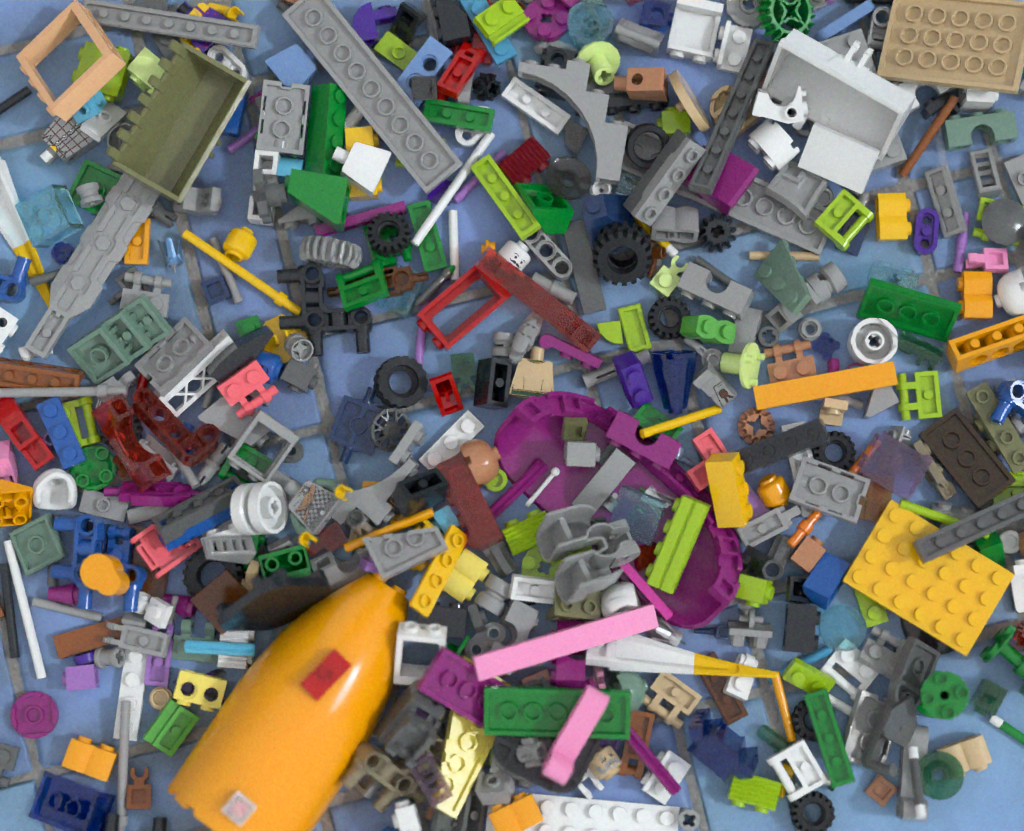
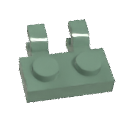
(186, 634)

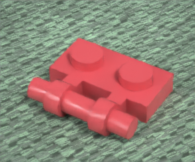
(243, 383)

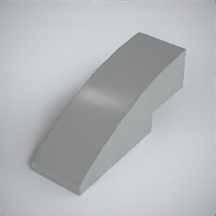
(605, 480)

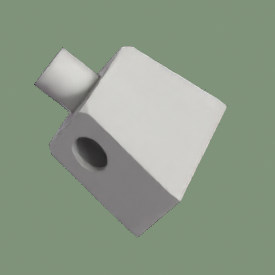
(362, 165)

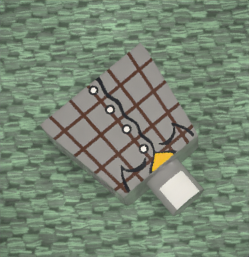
(66, 141)

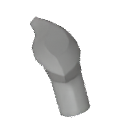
(543, 44)

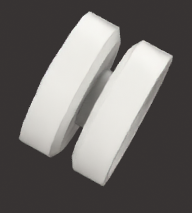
(259, 508)

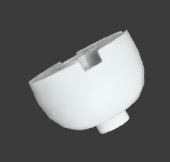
(1011, 293)

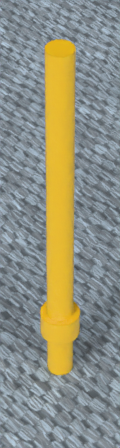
(279, 298)

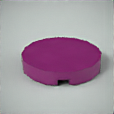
(34, 714)

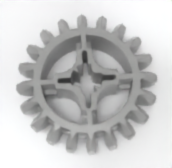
(330, 253)

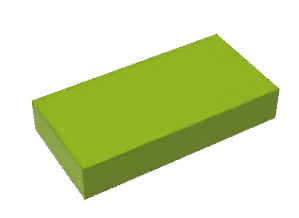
(634, 328)

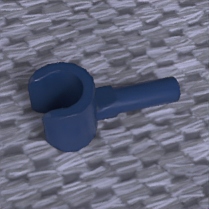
(711, 631)

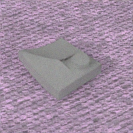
(797, 188)

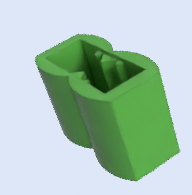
(708, 329)

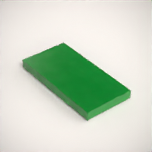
(909, 309)

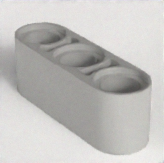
(552, 261)

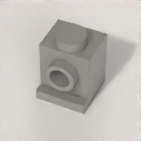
(494, 788)

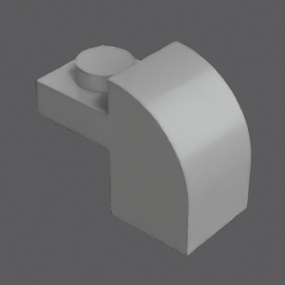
(200, 202)
(782, 318)

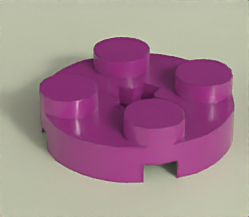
(543, 31)

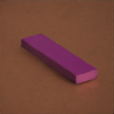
(361, 219)

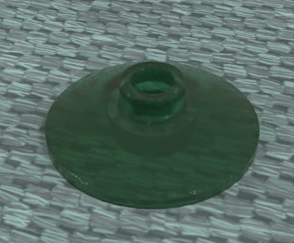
(951, 778)

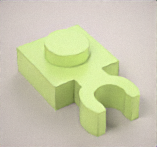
(666, 279)

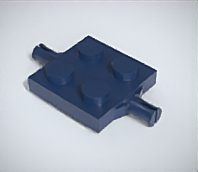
(353, 424)

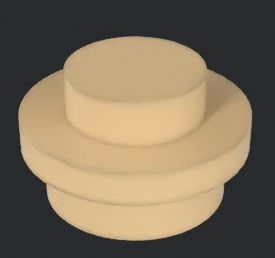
(159, 697)

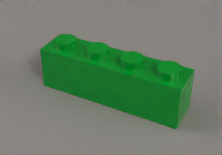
(325, 128)

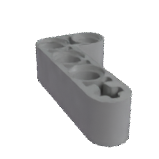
(905, 799)

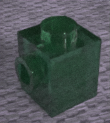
(987, 698)

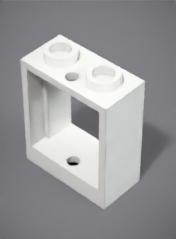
(412, 631)

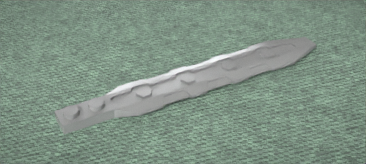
(93, 260)

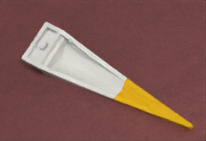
(14, 231)
(647, 655)

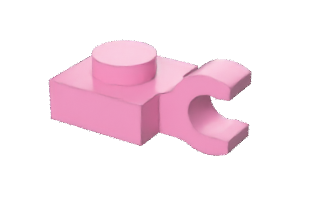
(991, 259)

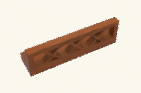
(29, 374)

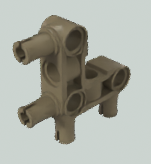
(392, 774)

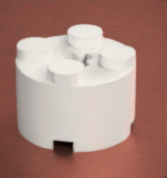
(773, 144)
(866, 330)

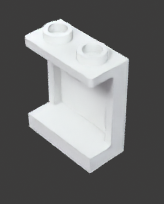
(694, 30)

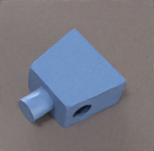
(293, 66)

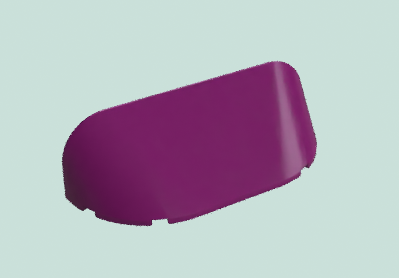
(535, 434)

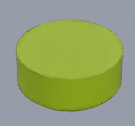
(498, 482)

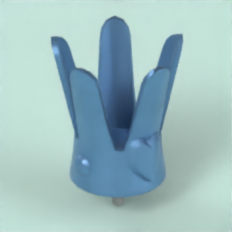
(172, 256)

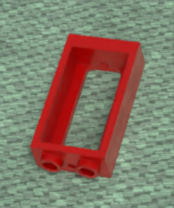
(426, 315)

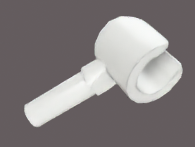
(28, 355)

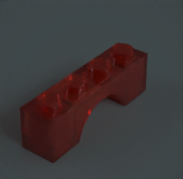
(115, 421)

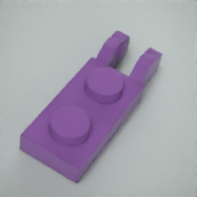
(158, 668)

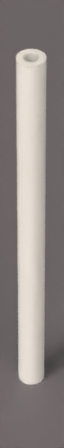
(452, 189)
(24, 609)

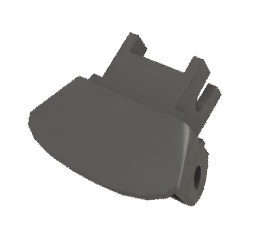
(406, 732)

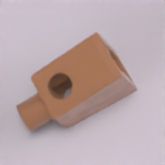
(653, 83)

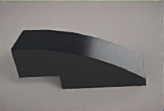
(239, 353)

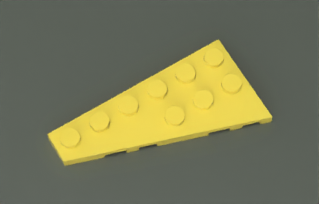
(462, 757)

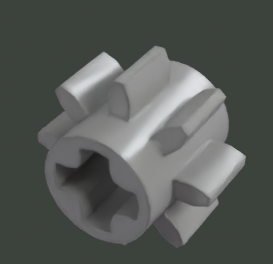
(531, 752)

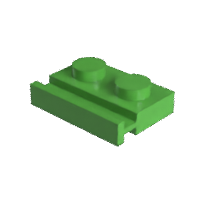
(170, 727)

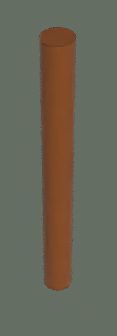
(928, 136)

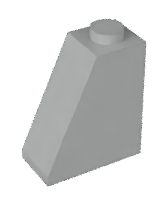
(228, 422)

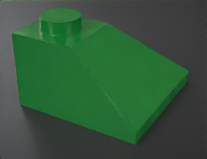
(548, 209)

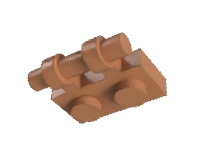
(792, 368)

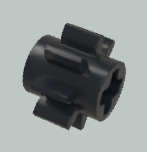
(486, 87)

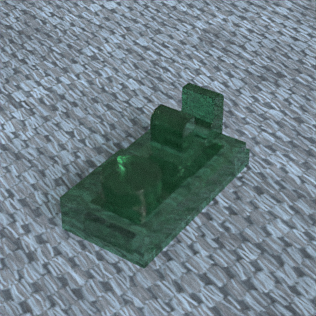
(913, 345)

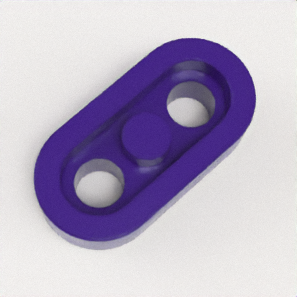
(926, 232)

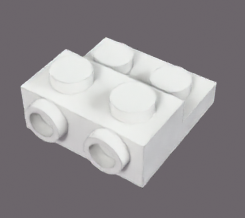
(406, 816)

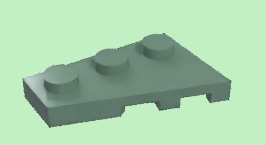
(782, 278)

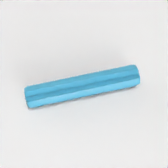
(219, 648)

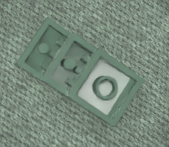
(119, 339)

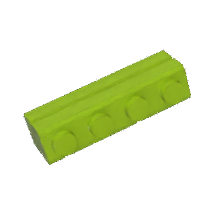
(677, 544)

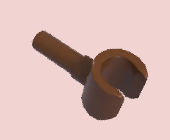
(657, 253)

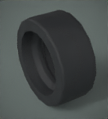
(632, 136)

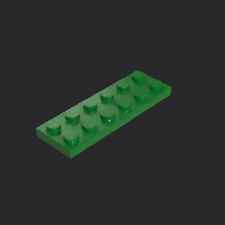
(545, 710)

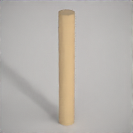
(799, 256)

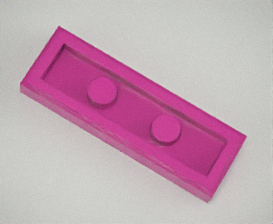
(645, 590)

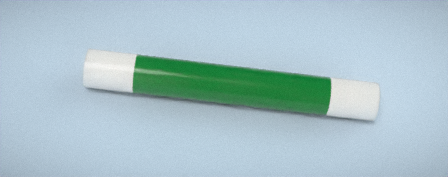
(1007, 728)

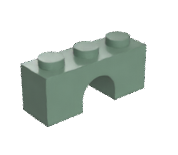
(998, 125)

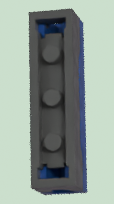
(195, 514)

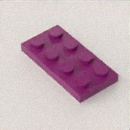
(455, 685)

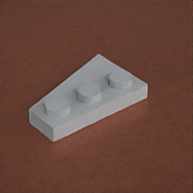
(402, 551)

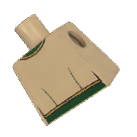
(532, 376)

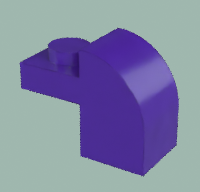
(366, 20)

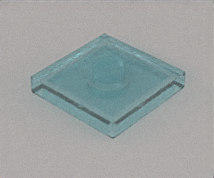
(641, 513)

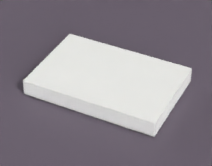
(838, 158)

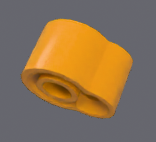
(104, 574)

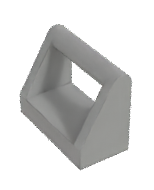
(638, 37)

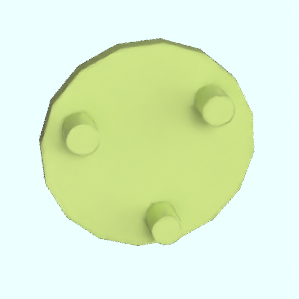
(603, 61)
(745, 364)

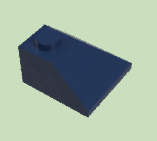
(603, 211)

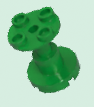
(1007, 651)
(953, 696)

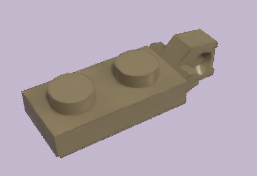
(935, 473)

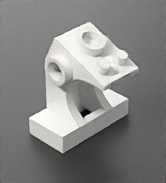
(766, 108)

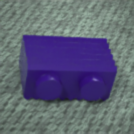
(632, 379)

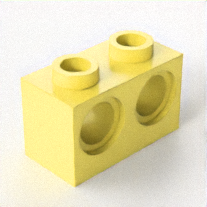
(201, 683)

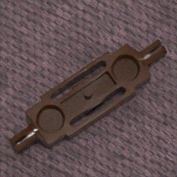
(400, 280)

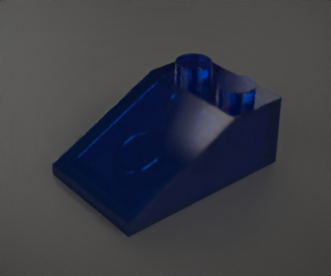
(70, 804)

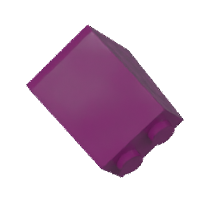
(732, 183)

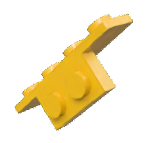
(438, 572)

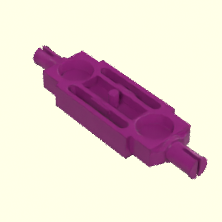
(162, 495)

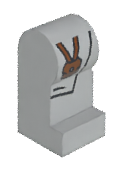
(714, 385)

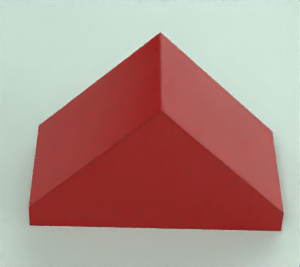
(446, 394)

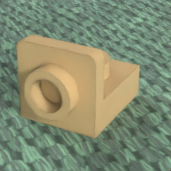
(832, 411)

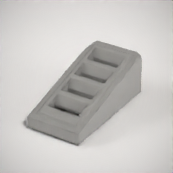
(985, 188)
(243, 546)

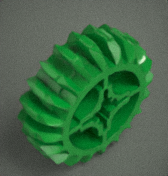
(791, 13)

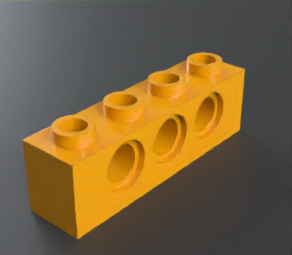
(986, 344)

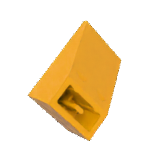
(15, 503)

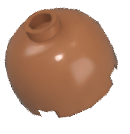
(481, 460)

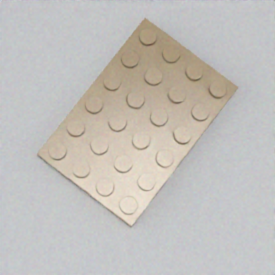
(955, 44)

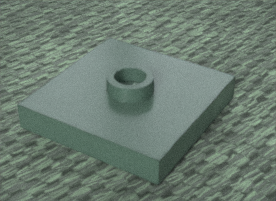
(38, 544)

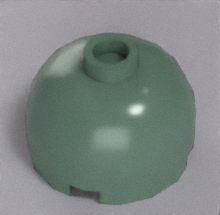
(630, 681)

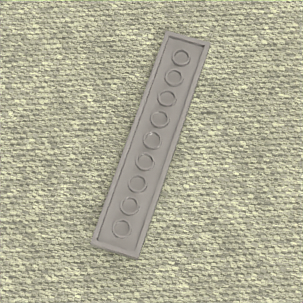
(373, 91)
(752, 209)

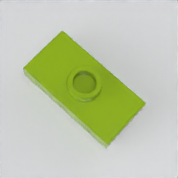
(395, 51)

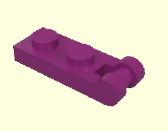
(569, 351)

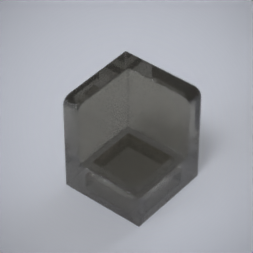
(424, 88)

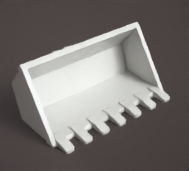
(838, 90)

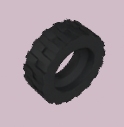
(417, 376)

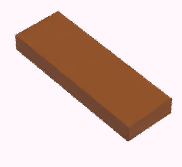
(85, 638)

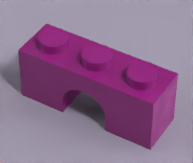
(624, 433)
(568, 672)

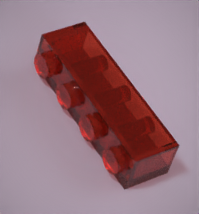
(470, 503)

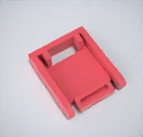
(157, 556)

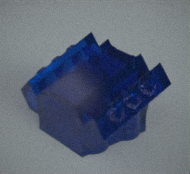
(721, 747)

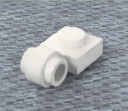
(156, 610)
(739, 686)

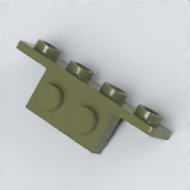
(1000, 438)

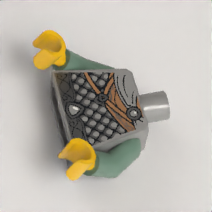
(314, 505)

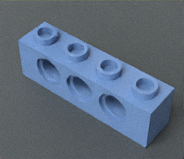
(429, 51)

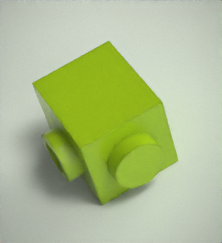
(673, 119)
(755, 590)

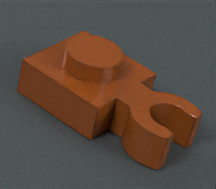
(140, 794)

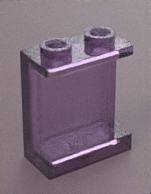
(894, 465)

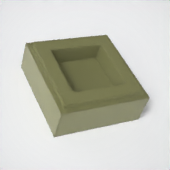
(574, 428)

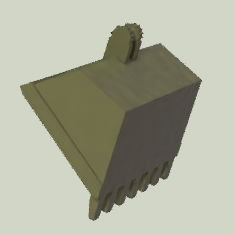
(178, 122)

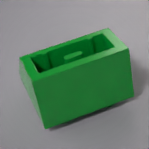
(292, 559)

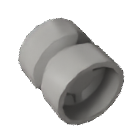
(827, 281)
(494, 595)

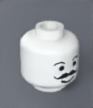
(516, 253)

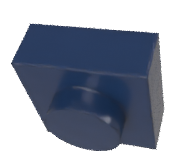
(215, 290)

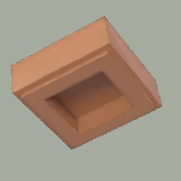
(880, 790)

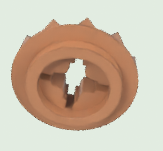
(746, 431)

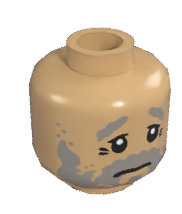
(605, 763)

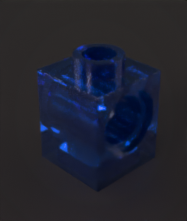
(651, 6)

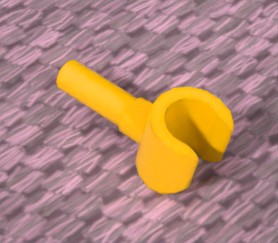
(789, 770)

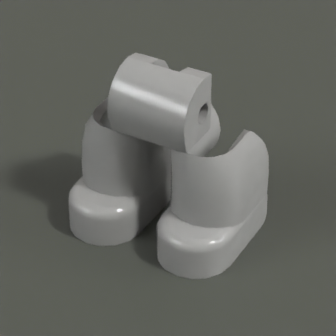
(588, 571)

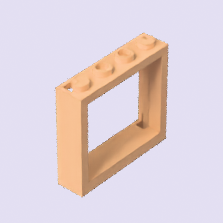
(90, 81)

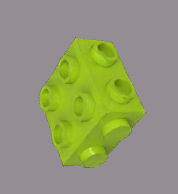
(116, 86)

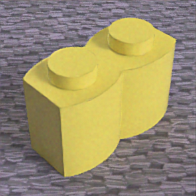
(465, 575)

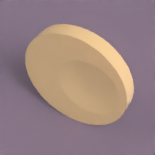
(688, 101)

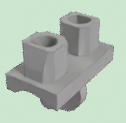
(749, 626)

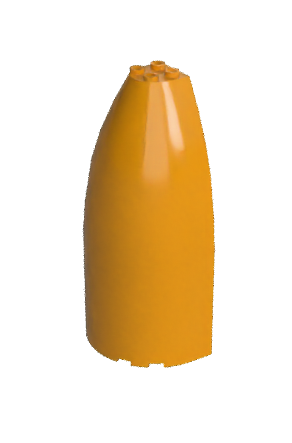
(281, 741)

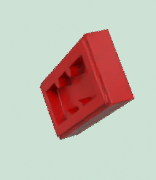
(325, 674)

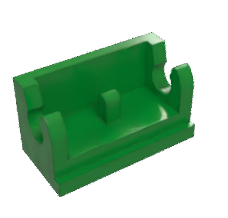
(651, 416)

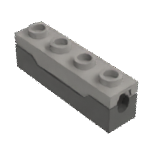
(664, 177)

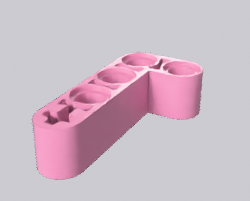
(573, 734)

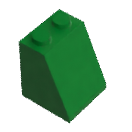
(320, 195)

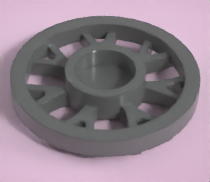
(388, 429)

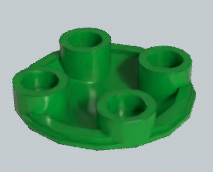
(96, 471)

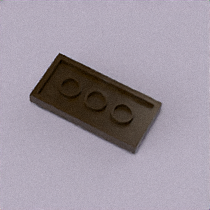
(967, 458)

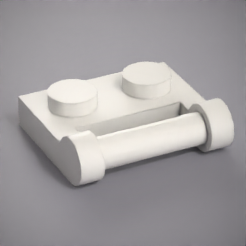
(848, 662)
(803, 765)

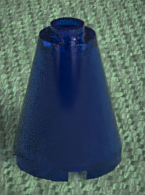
(674, 377)

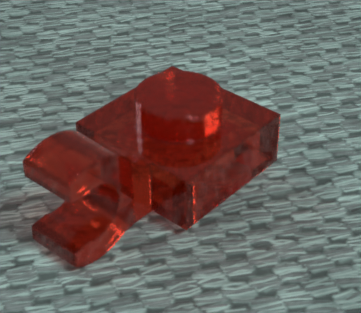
(330, 538)

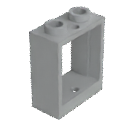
(254, 473)

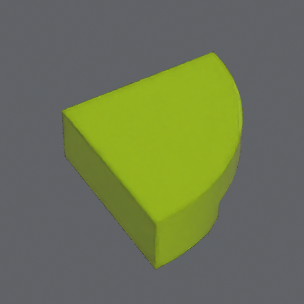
(611, 331)

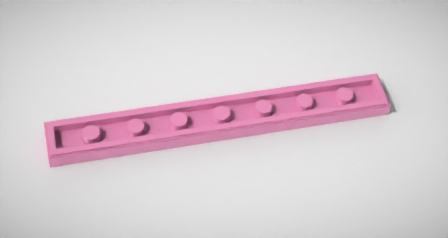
(565, 642)

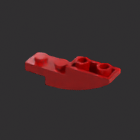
(24, 434)

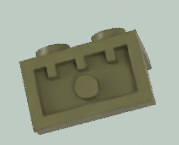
(584, 610)

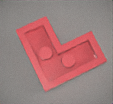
(705, 444)

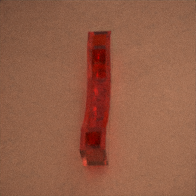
(538, 299)

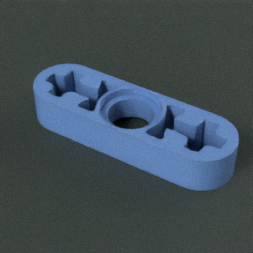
(846, 21)

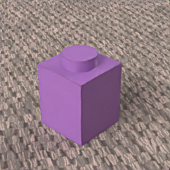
(81, 677)

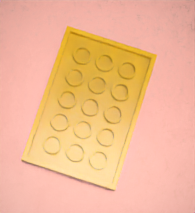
(942, 597)

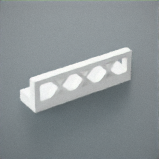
(220, 342)

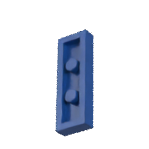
(61, 432)

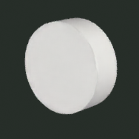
(1010, 541)

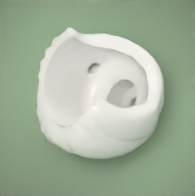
(55, 490)
(619, 598)

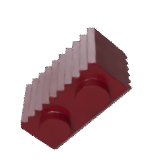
(525, 162)

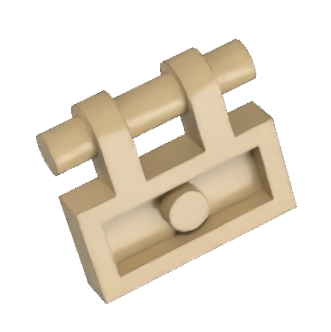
(676, 693)

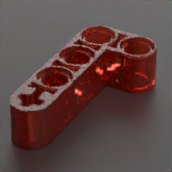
(172, 424)

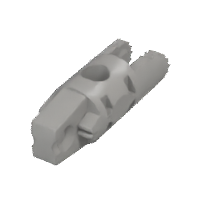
(525, 337)

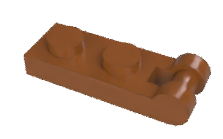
(642, 724)

